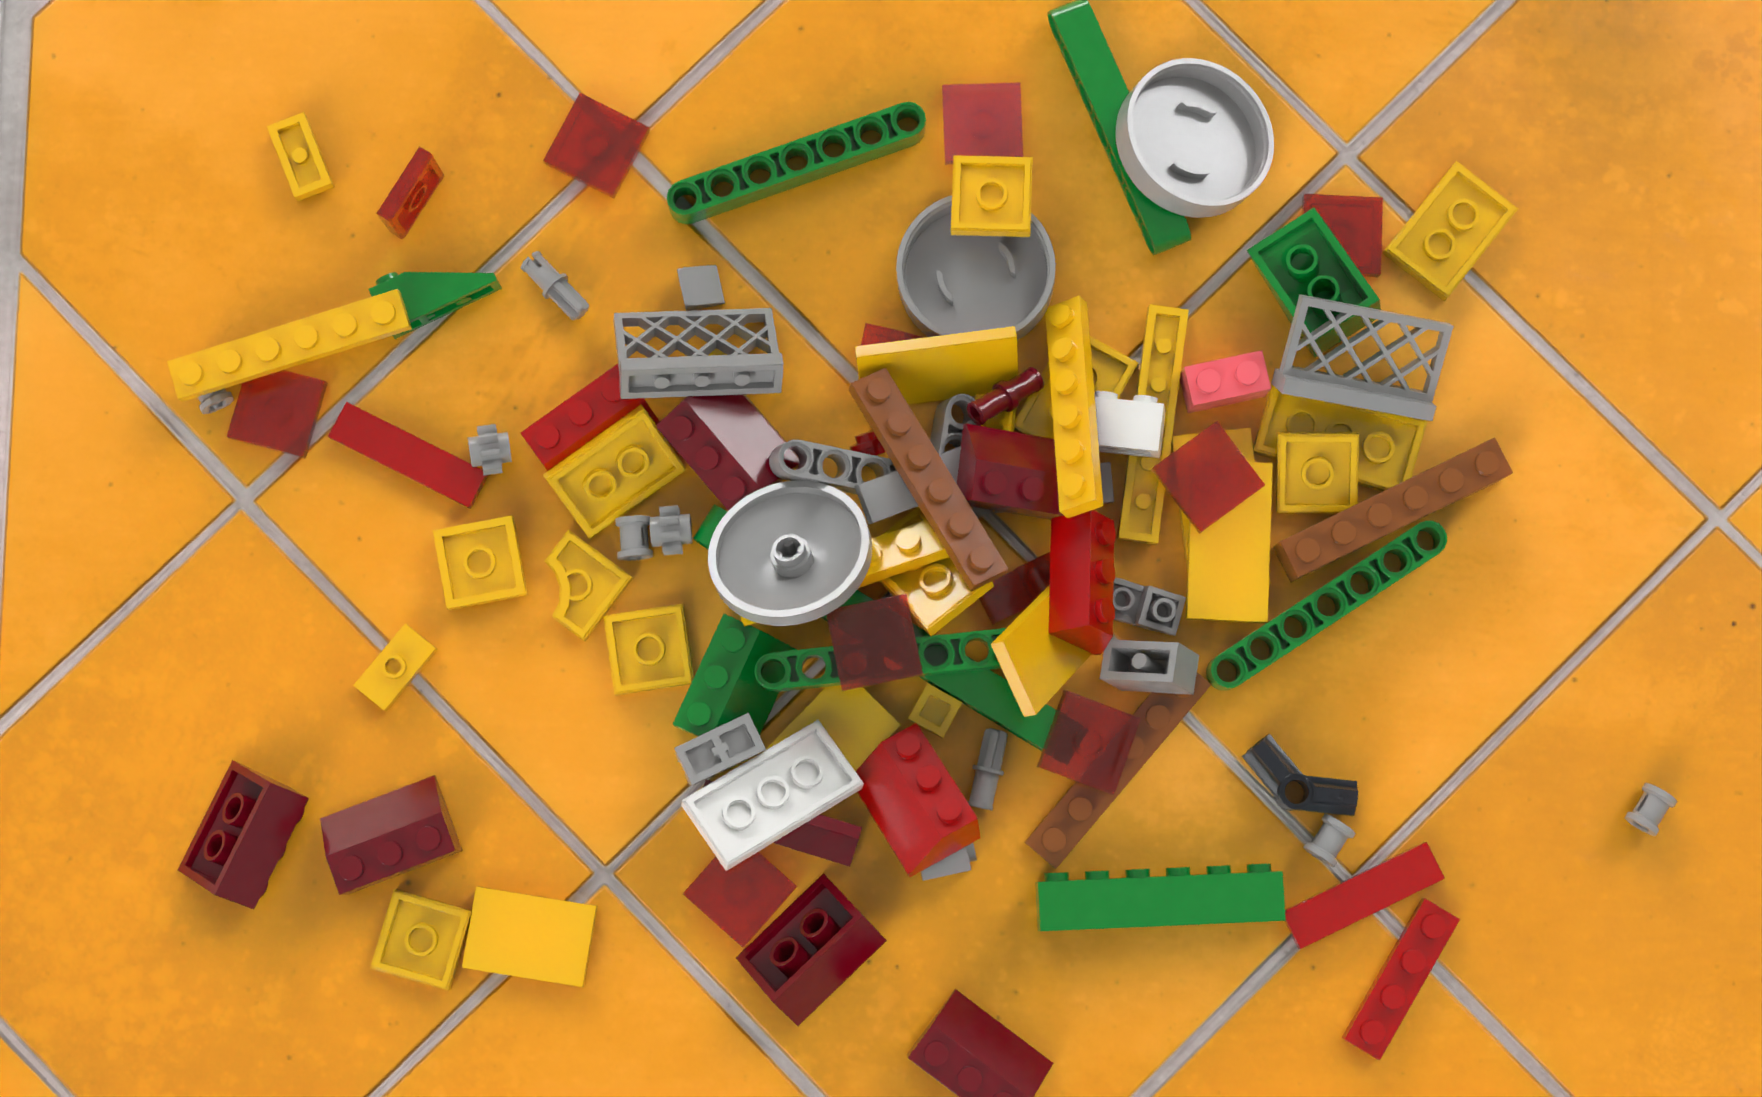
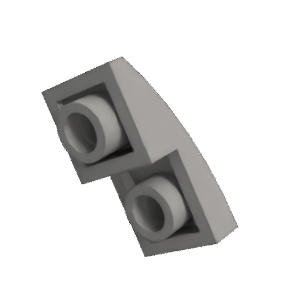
(1147, 606)

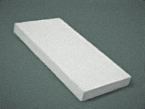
(772, 794)

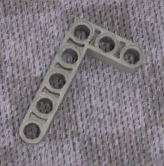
(850, 462)

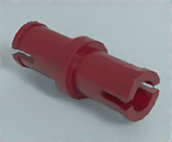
(1005, 396)

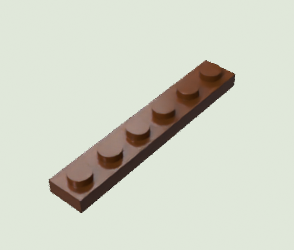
(928, 479)
(1083, 804)

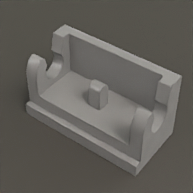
(719, 749)

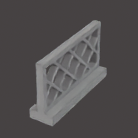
(697, 372)
(1362, 392)

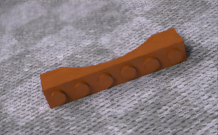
(1392, 509)

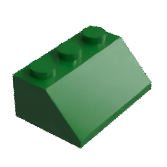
(727, 682)

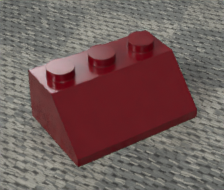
(726, 444)
(1008, 472)
(243, 835)
(388, 836)
(810, 950)
(977, 1053)

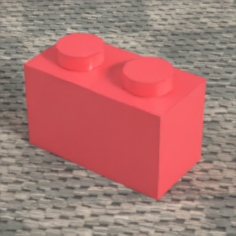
(1224, 381)

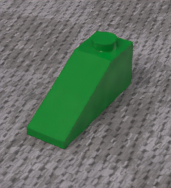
(435, 294)

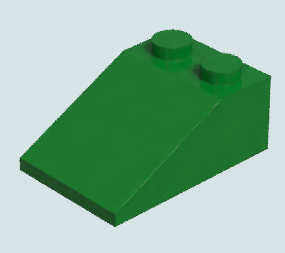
(1311, 262)

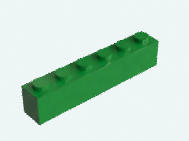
(1160, 900)

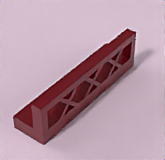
(823, 838)

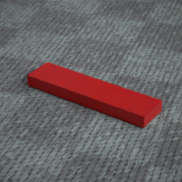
(408, 455)
(1363, 895)

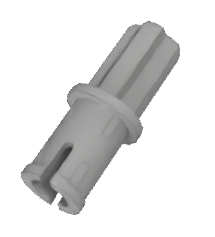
(555, 286)
(988, 769)

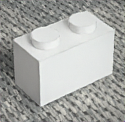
(1129, 425)

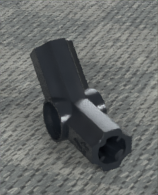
(1320, 793)

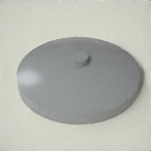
(790, 553)

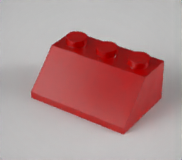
(581, 419)
(1082, 580)
(916, 801)

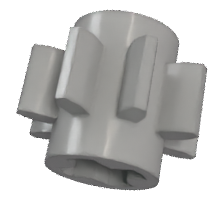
(489, 449)
(671, 530)

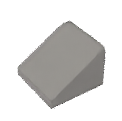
(700, 287)

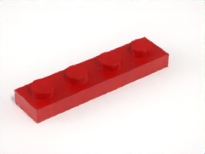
(1400, 978)

